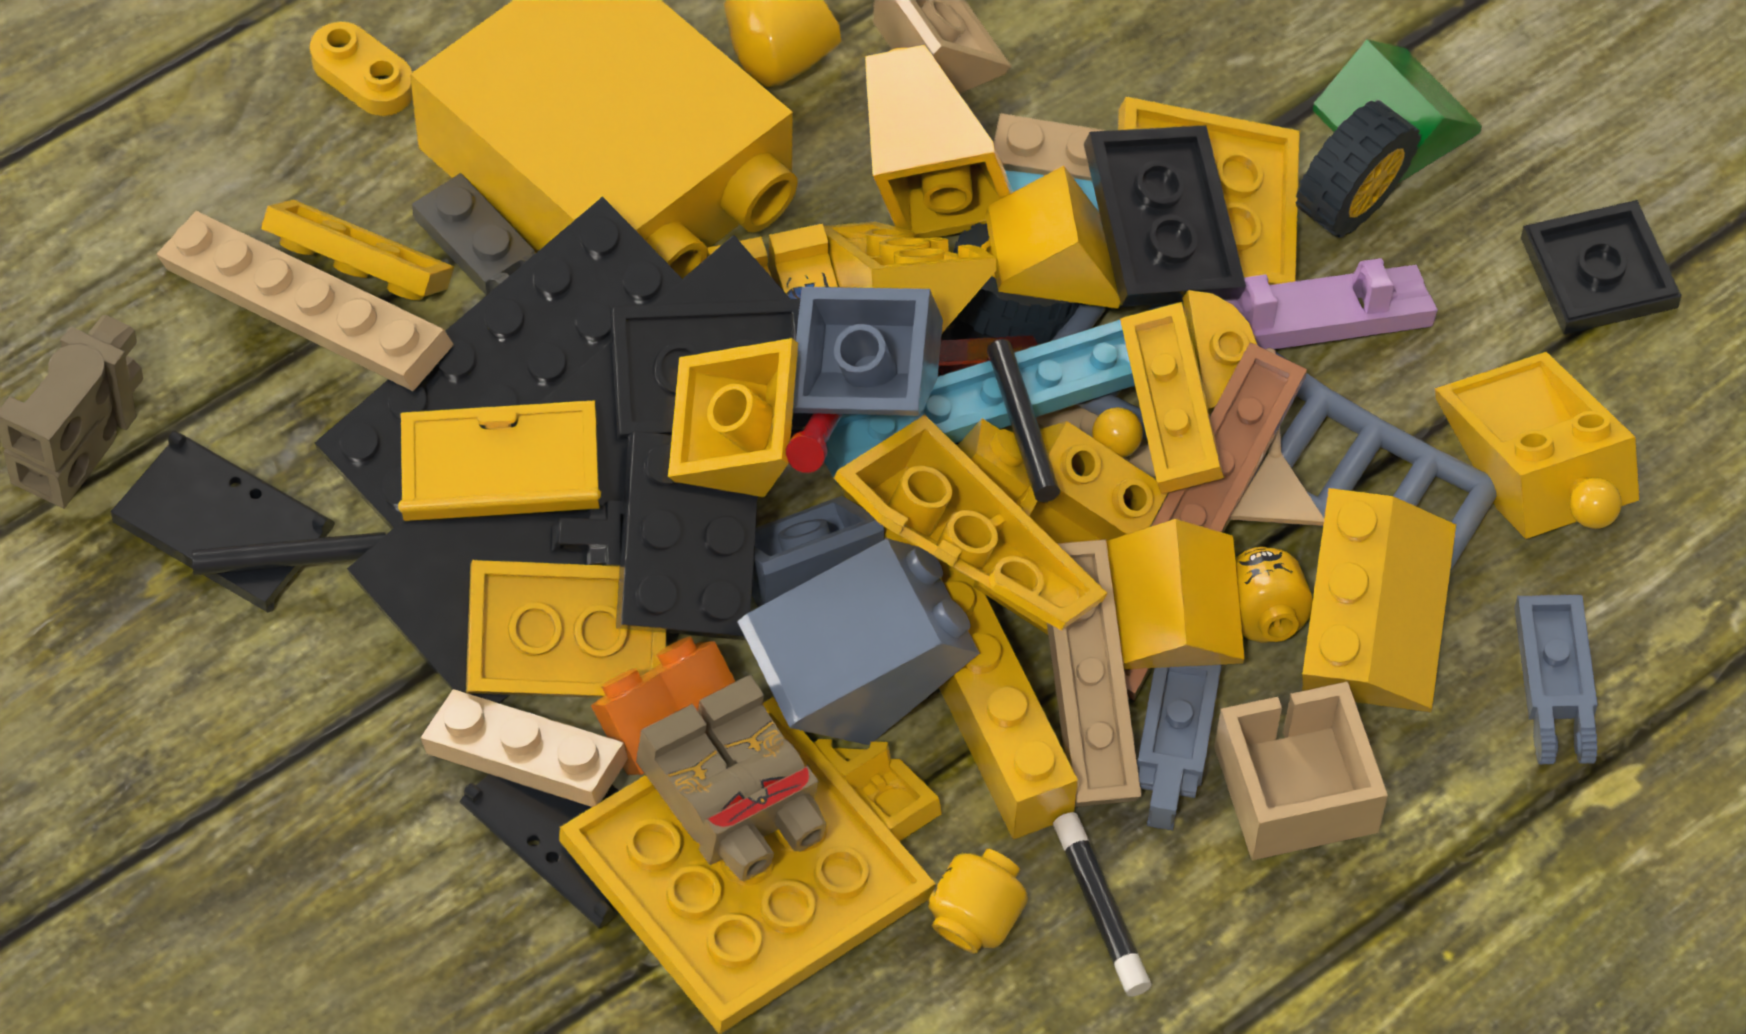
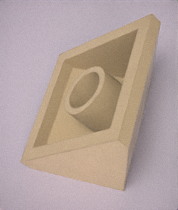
(948, 32)

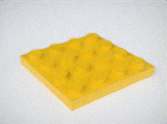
(756, 938)

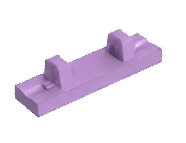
(1330, 306)

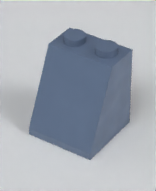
(860, 642)

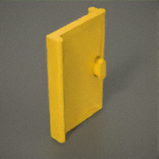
(472, 471)

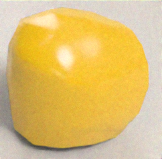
(780, 36)

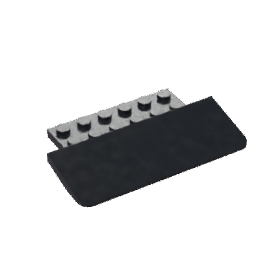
(523, 344)

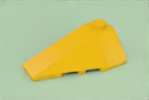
(894, 258)
(952, 509)

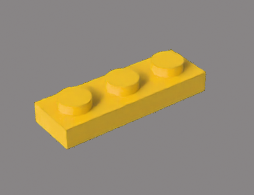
(357, 250)
(1171, 398)

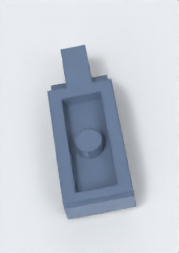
(1176, 737)

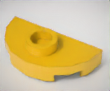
(1218, 340)

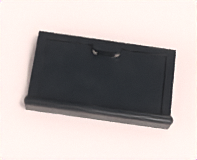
(190, 505)
(528, 814)

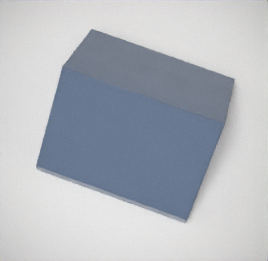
(808, 545)

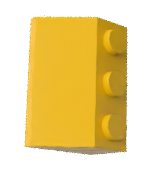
(1379, 600)

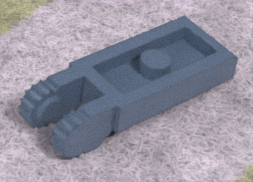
(1557, 672)

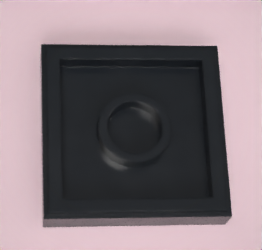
(1600, 267)

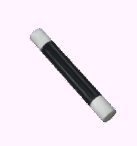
(1102, 904)

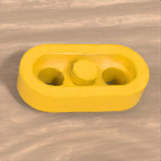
(356, 66)

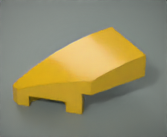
(885, 786)

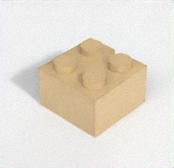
(1301, 788)

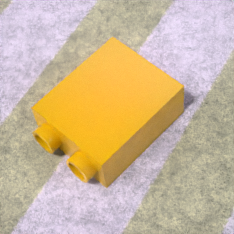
(612, 103)

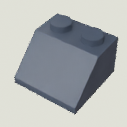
(866, 350)

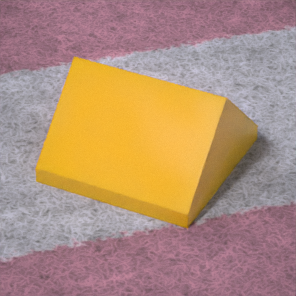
(1051, 243)
(734, 417)
(1176, 596)

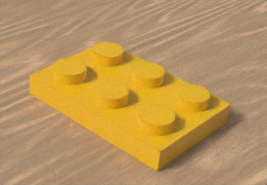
(549, 630)

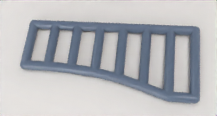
(1372, 435)

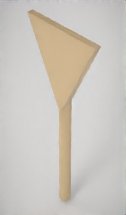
(1277, 493)

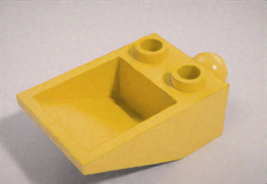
(1543, 445)
(1103, 502)

